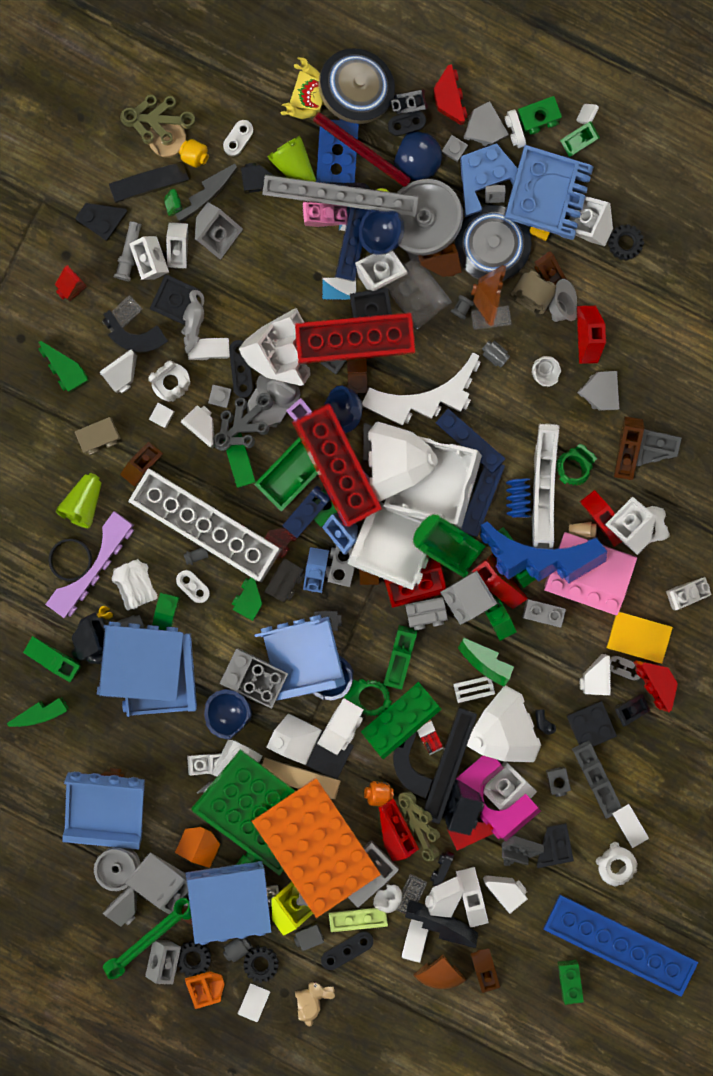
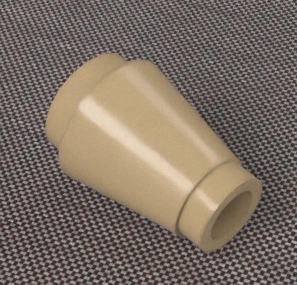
(584, 530)

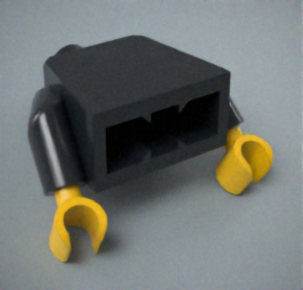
(90, 637)

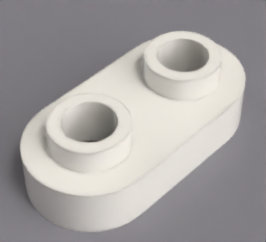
(513, 121)
(238, 137)
(193, 586)

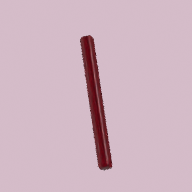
(361, 149)

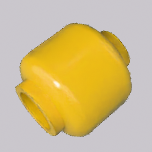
(193, 153)

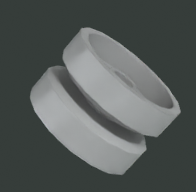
(108, 875)

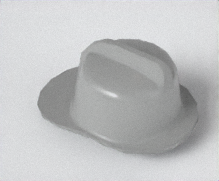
(564, 302)
(281, 392)

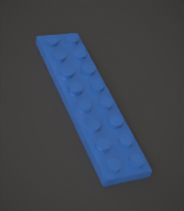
(620, 945)

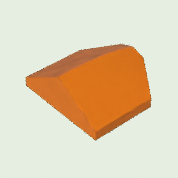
(198, 846)
(205, 988)

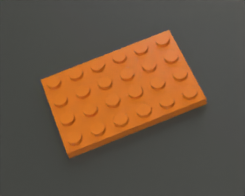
(316, 847)

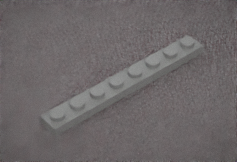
(340, 195)

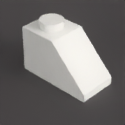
(177, 245)
(445, 898)

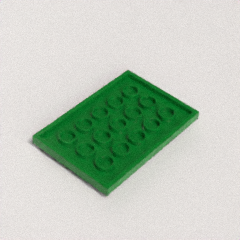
(237, 798)

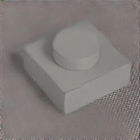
(454, 148)
(495, 194)
(219, 396)

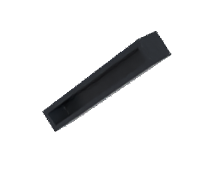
(449, 763)

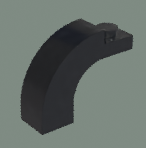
(138, 343)
(407, 775)

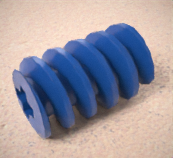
(518, 498)

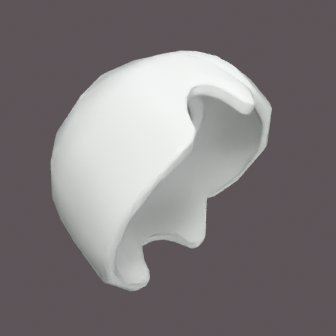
(546, 371)
(388, 899)

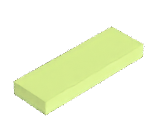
(357, 919)

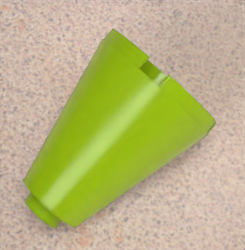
(293, 160)
(81, 501)

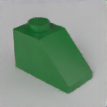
(165, 610)

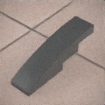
(213, 187)
(597, 778)

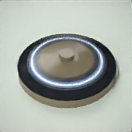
(356, 86)

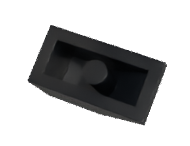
(253, 177)

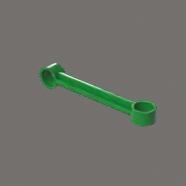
(115, 967)

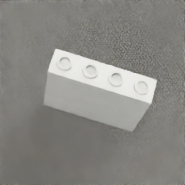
(388, 548)

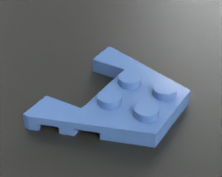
(484, 169)

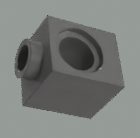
(554, 773)
(308, 936)

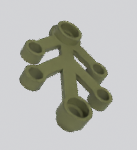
(155, 118)
(408, 805)

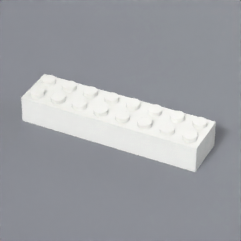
(204, 525)

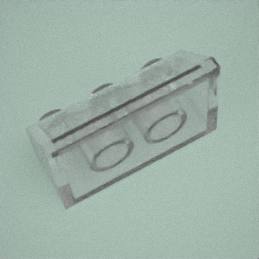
(418, 293)

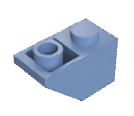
(315, 570)

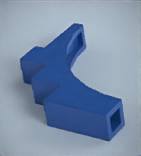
(568, 562)

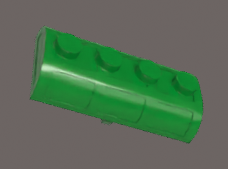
(287, 476)
(447, 544)

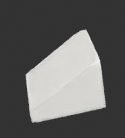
(587, 113)
(161, 415)

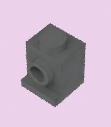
(336, 619)

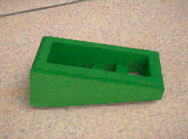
(172, 203)

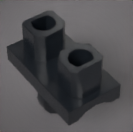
(409, 101)

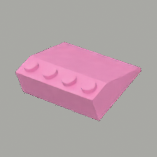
(601, 587)

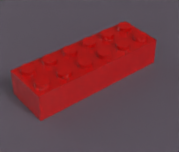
(355, 338)
(336, 465)

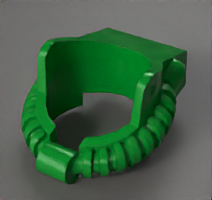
(585, 460)
(354, 695)

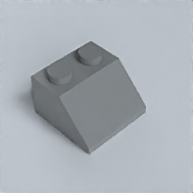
(468, 597)

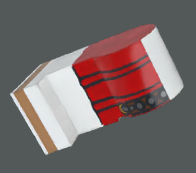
(430, 738)

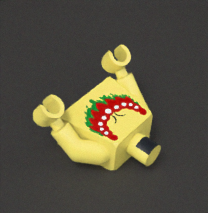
(306, 97)

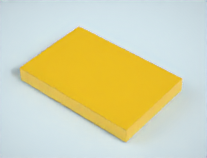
(639, 637)

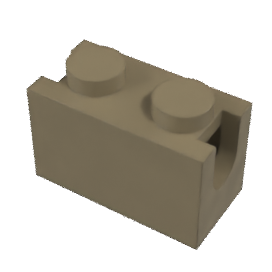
(97, 436)

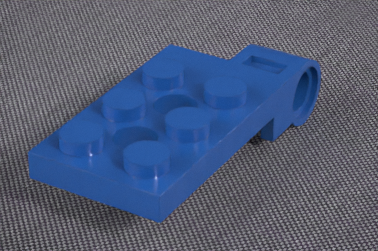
(327, 158)

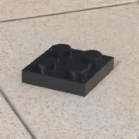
(172, 299)
(591, 724)

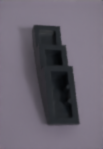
(149, 182)
(448, 927)

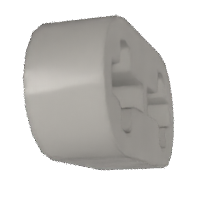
(622, 672)

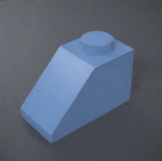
(342, 535)

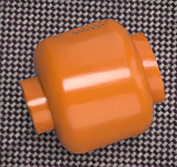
(378, 793)

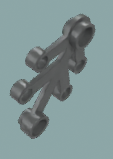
(241, 423)

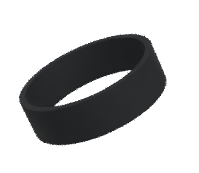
(51, 555)

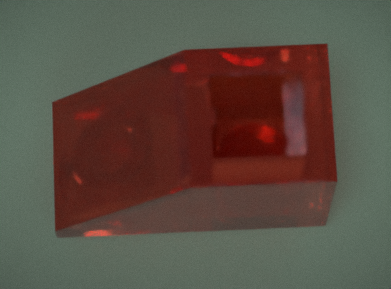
(280, 538)

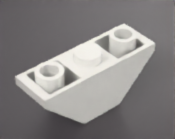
(688, 593)
(472, 897)

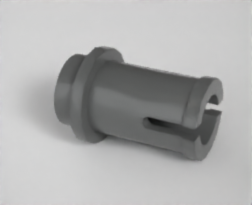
(195, 555)

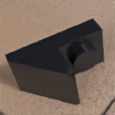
(632, 709)

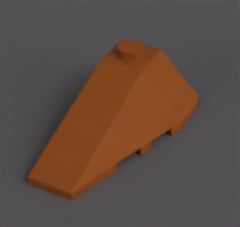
(488, 292)

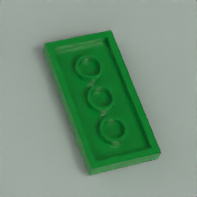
(401, 720)

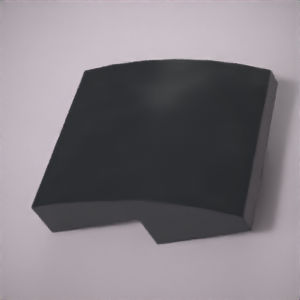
(328, 762)

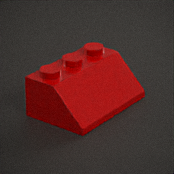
(430, 585)

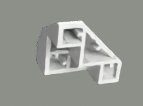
(274, 350)
(397, 460)
(506, 730)

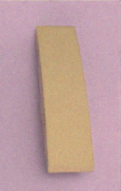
(298, 777)

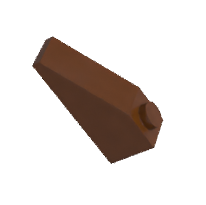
(629, 447)

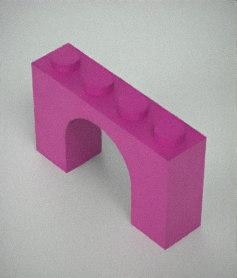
(506, 821)

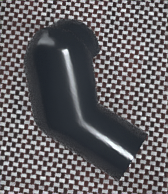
(542, 724)

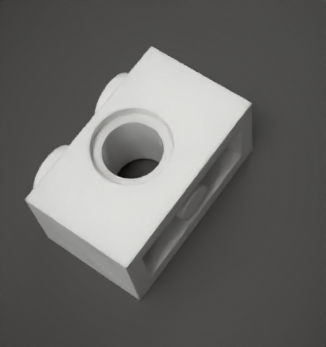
(149, 257)

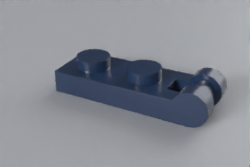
(306, 512)

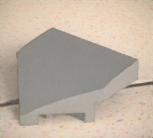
(485, 125)
(602, 391)
(271, 416)

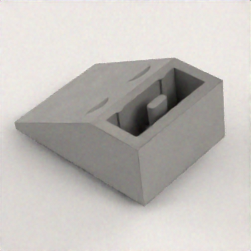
(254, 678)
(386, 868)
(159, 882)

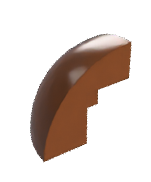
(440, 974)

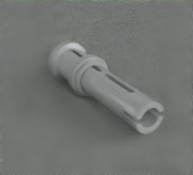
(126, 260)

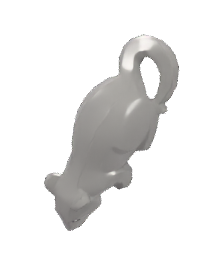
(193, 318)

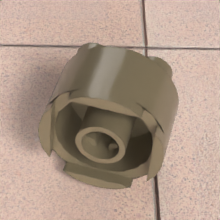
(534, 292)

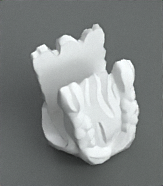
(170, 368)
(661, 530)
(134, 584)
(625, 873)

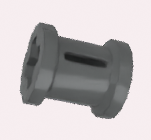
(462, 307)

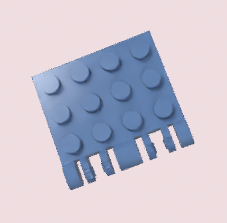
(545, 192)

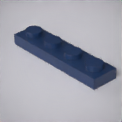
(351, 246)
(468, 438)
(481, 500)

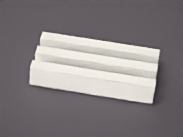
(471, 697)

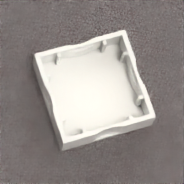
(444, 490)

